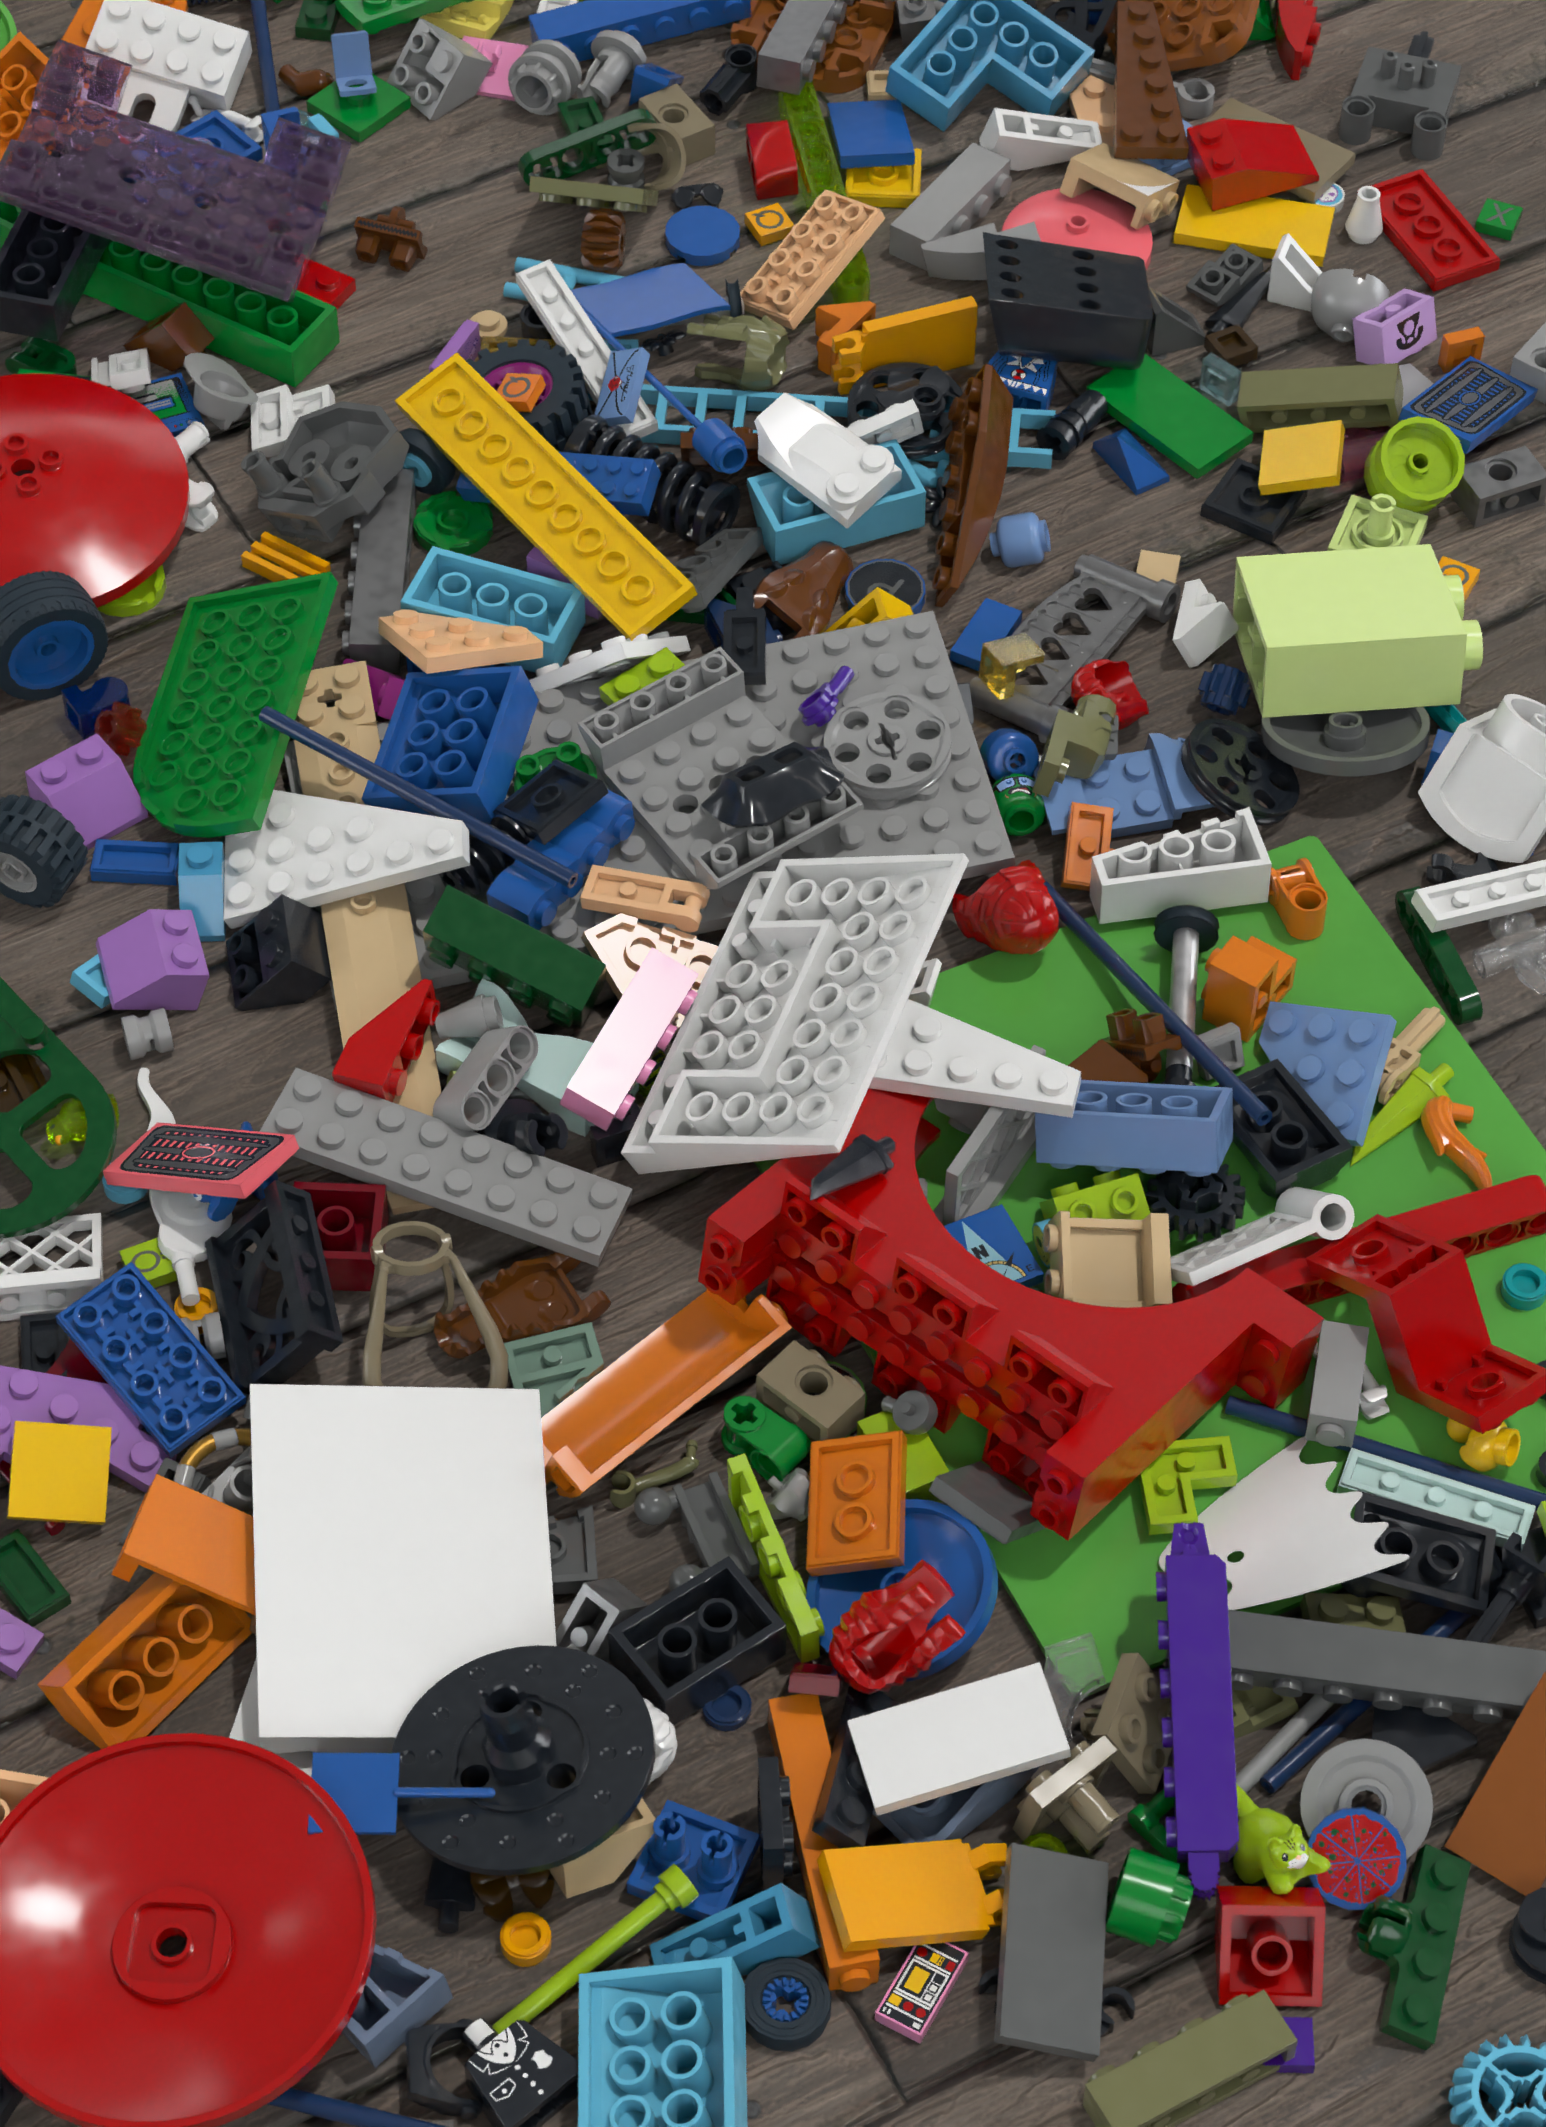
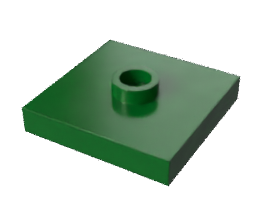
(359, 114)

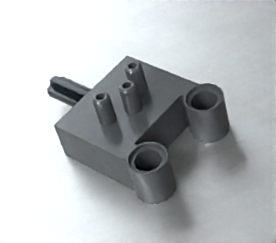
(1404, 96)

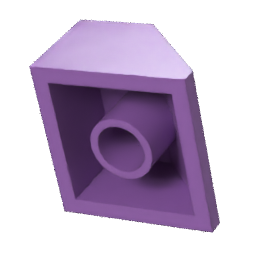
(88, 789)
(154, 962)

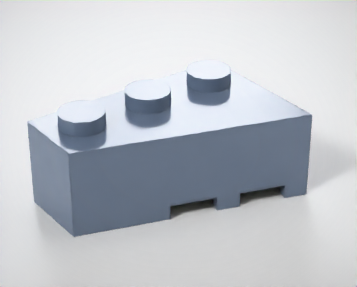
(394, 2001)

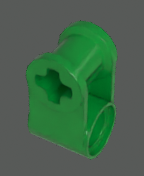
(767, 1440)

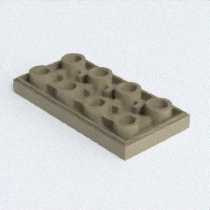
(1328, 158)

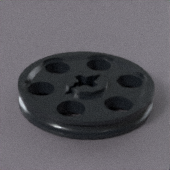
(863, 397)
(1239, 771)

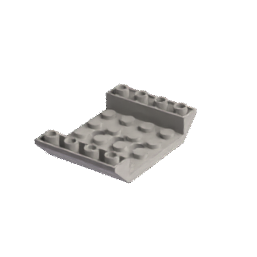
(671, 751)

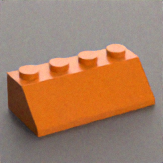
(144, 1660)

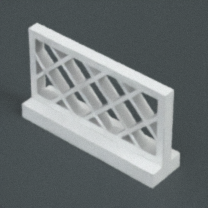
(56, 1286)

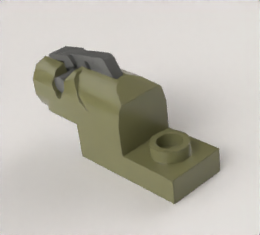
(1078, 742)

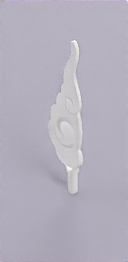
(181, 1217)

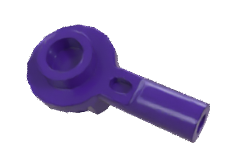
(821, 703)

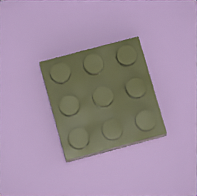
(593, 194)

